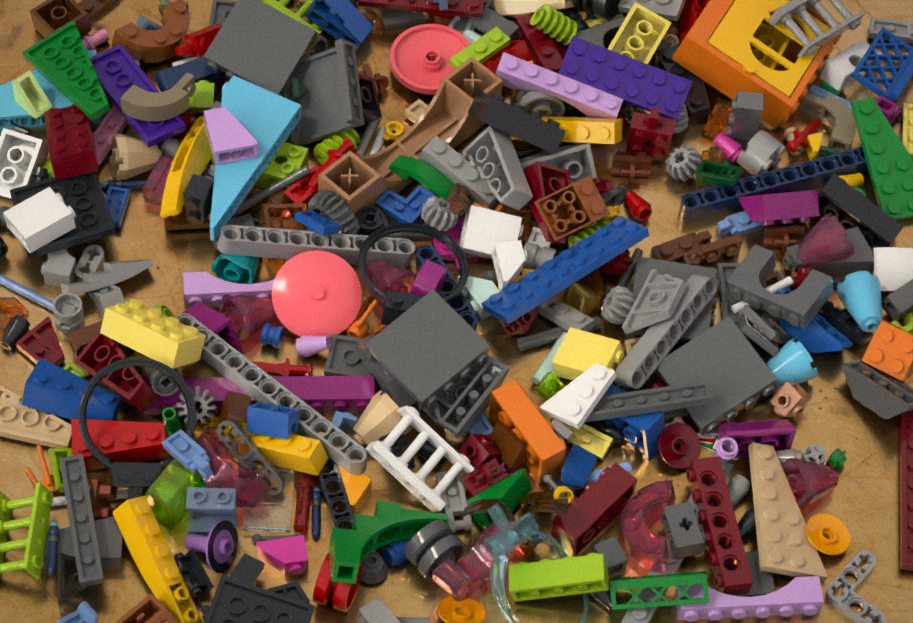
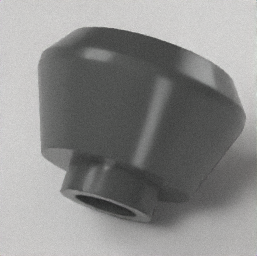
(374, 569)

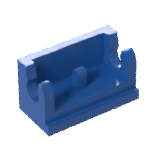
(272, 420)

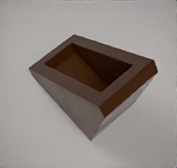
(234, 407)

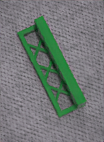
(661, 580)

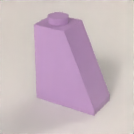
(228, 137)

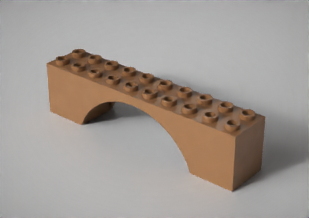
(366, 178)

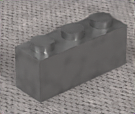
(745, 118)

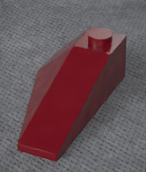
(543, 181)

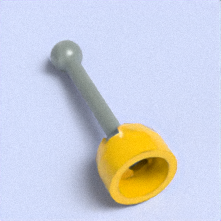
(560, 491)

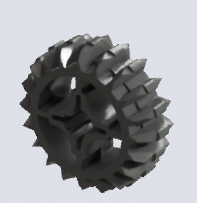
(335, 209)

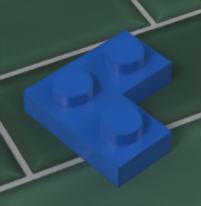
(404, 209)

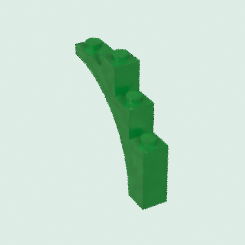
(369, 533)

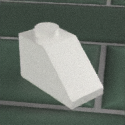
(508, 261)

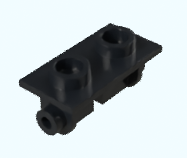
(194, 574)

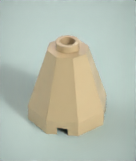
(131, 156)
(377, 420)

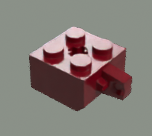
(650, 134)

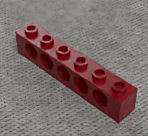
(711, 472)

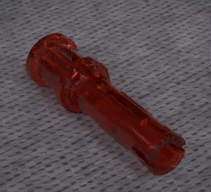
(304, 488)

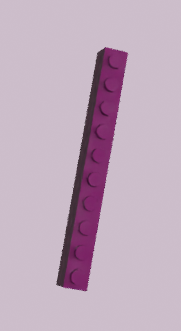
(319, 392)

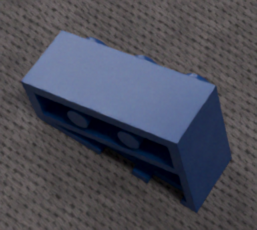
(340, 20)

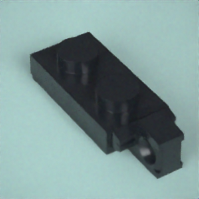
(842, 322)

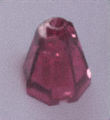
(825, 243)
(390, 277)
(247, 313)
(809, 480)

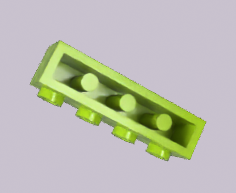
(558, 577)

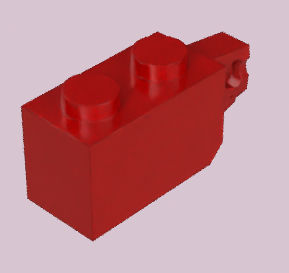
(198, 42)

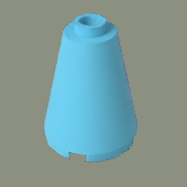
(862, 299)
(792, 364)

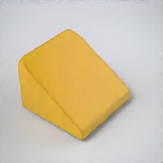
(813, 145)

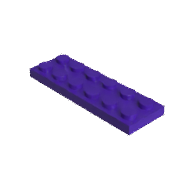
(116, 75)
(625, 78)

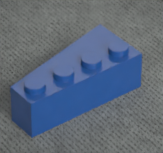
(641, 429)

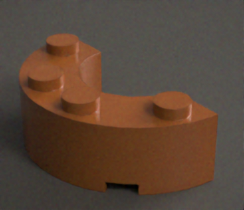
(157, 44)

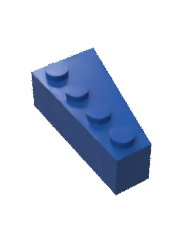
(60, 391)

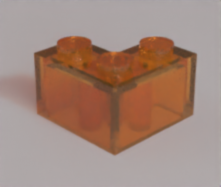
(281, 216)

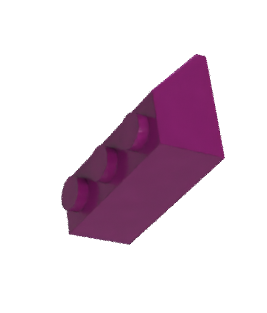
(781, 207)
(772, 432)

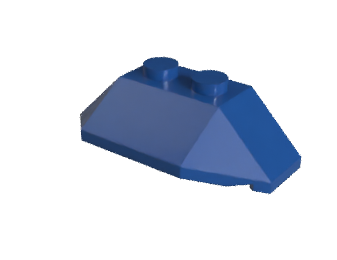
(819, 334)

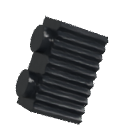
(198, 199)

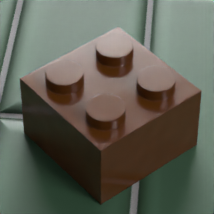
(56, 14)

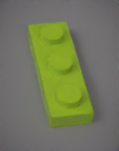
(482, 48)

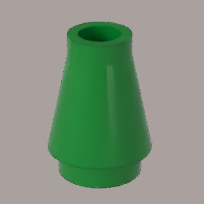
(172, 420)

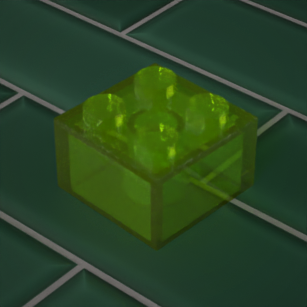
(169, 494)

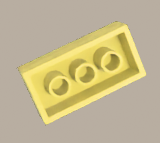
(640, 34)
(153, 333)

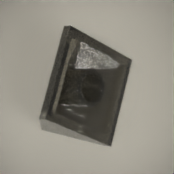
(68, 587)

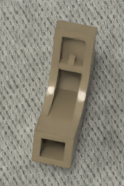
(159, 105)
(836, 115)

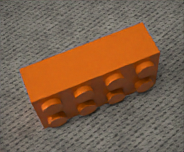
(543, 448)

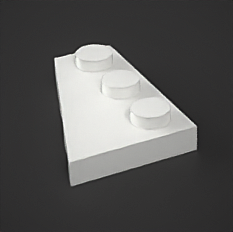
(580, 396)

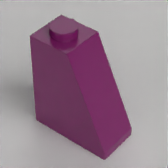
(216, 323)

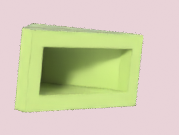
(30, 95)

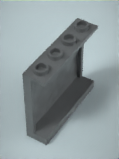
(259, 45)
(333, 94)
(682, 271)
(428, 349)
(729, 364)

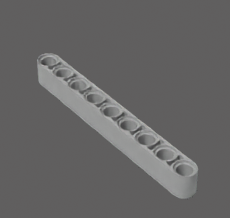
(289, 243)

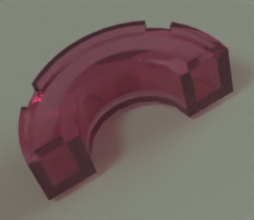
(229, 473)
(636, 519)
(469, 574)

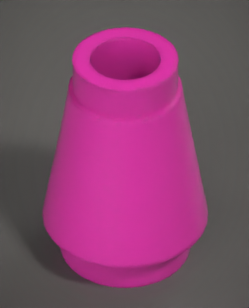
(730, 147)

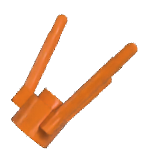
(360, 327)
(47, 480)

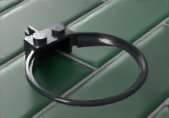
(395, 302)
(125, 474)

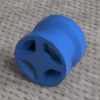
(272, 335)

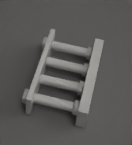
(785, 13)

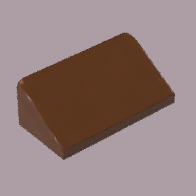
(509, 445)

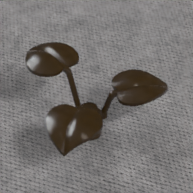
(546, 501)

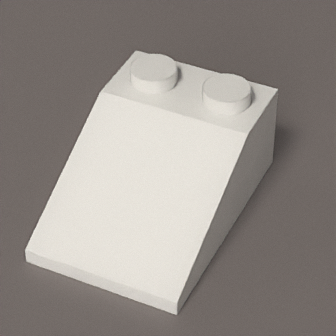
(18, 159)

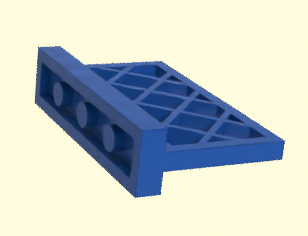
(900, 74)

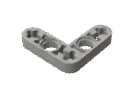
(848, 594)

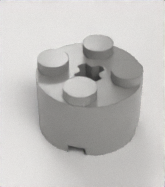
(761, 153)

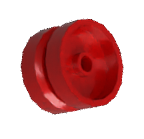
(340, 592)

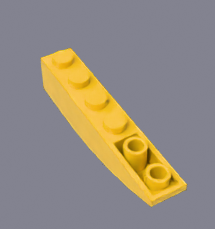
(588, 129)
(189, 160)
(296, 453)
(155, 558)

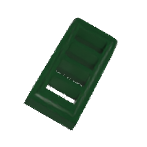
(712, 173)

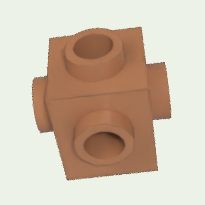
(789, 399)

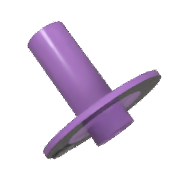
(219, 545)

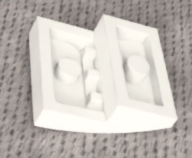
(893, 267)

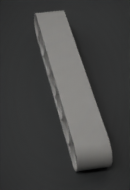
(664, 335)

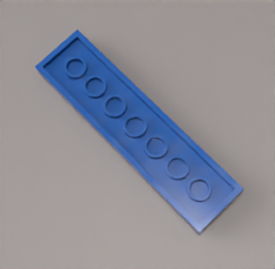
(564, 269)

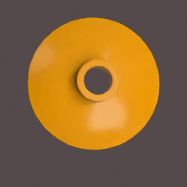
(828, 534)
(461, 611)

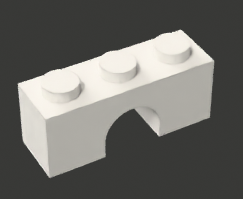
(839, 68)

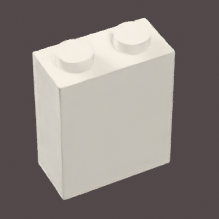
(40, 219)
(485, 228)

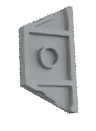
(655, 301)

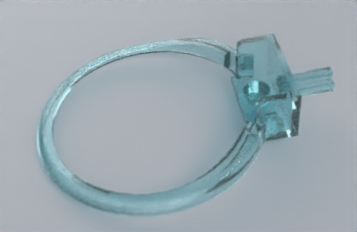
(508, 539)

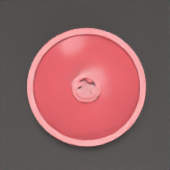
(422, 56)
(316, 294)

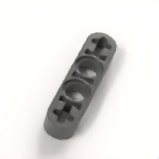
(254, 454)

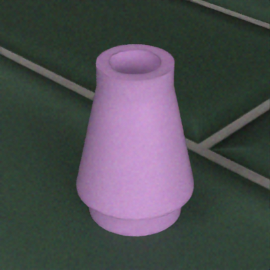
(310, 345)
(726, 449)

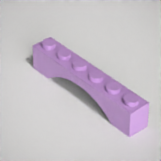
(528, 76)
(210, 289)
(800, 596)

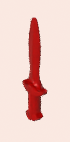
(801, 137)
(334, 156)
(285, 368)

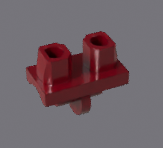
(483, 477)

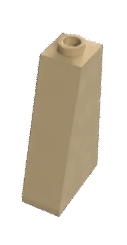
(509, 7)

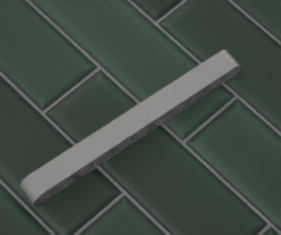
(280, 396)

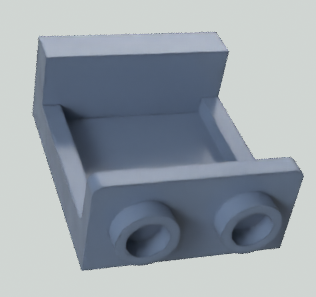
(208, 507)

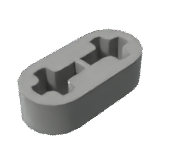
(85, 261)

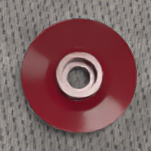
(687, 444)

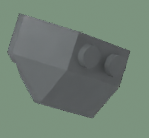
(384, 379)
(878, 390)
(469, 397)

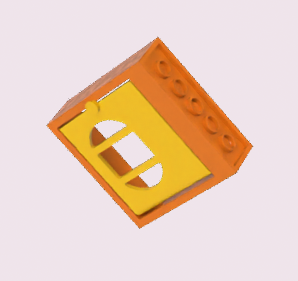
(731, 66)

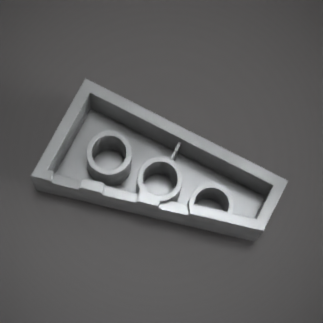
(499, 166)

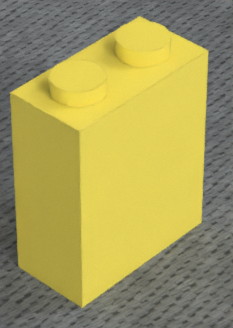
(584, 349)

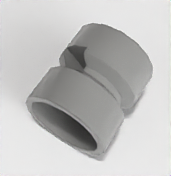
(537, 256)
(68, 312)

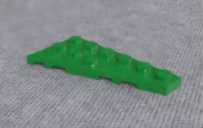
(68, 67)
(886, 159)

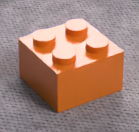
(891, 350)

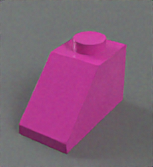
(284, 554)

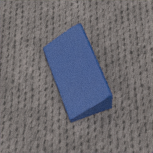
(578, 466)

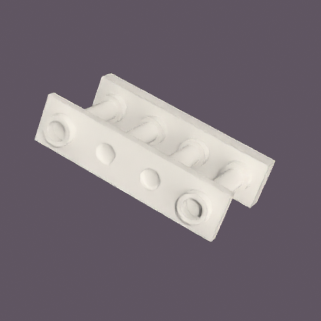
(398, 465)

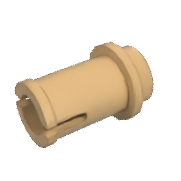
(788, 135)

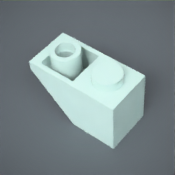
(478, 291)

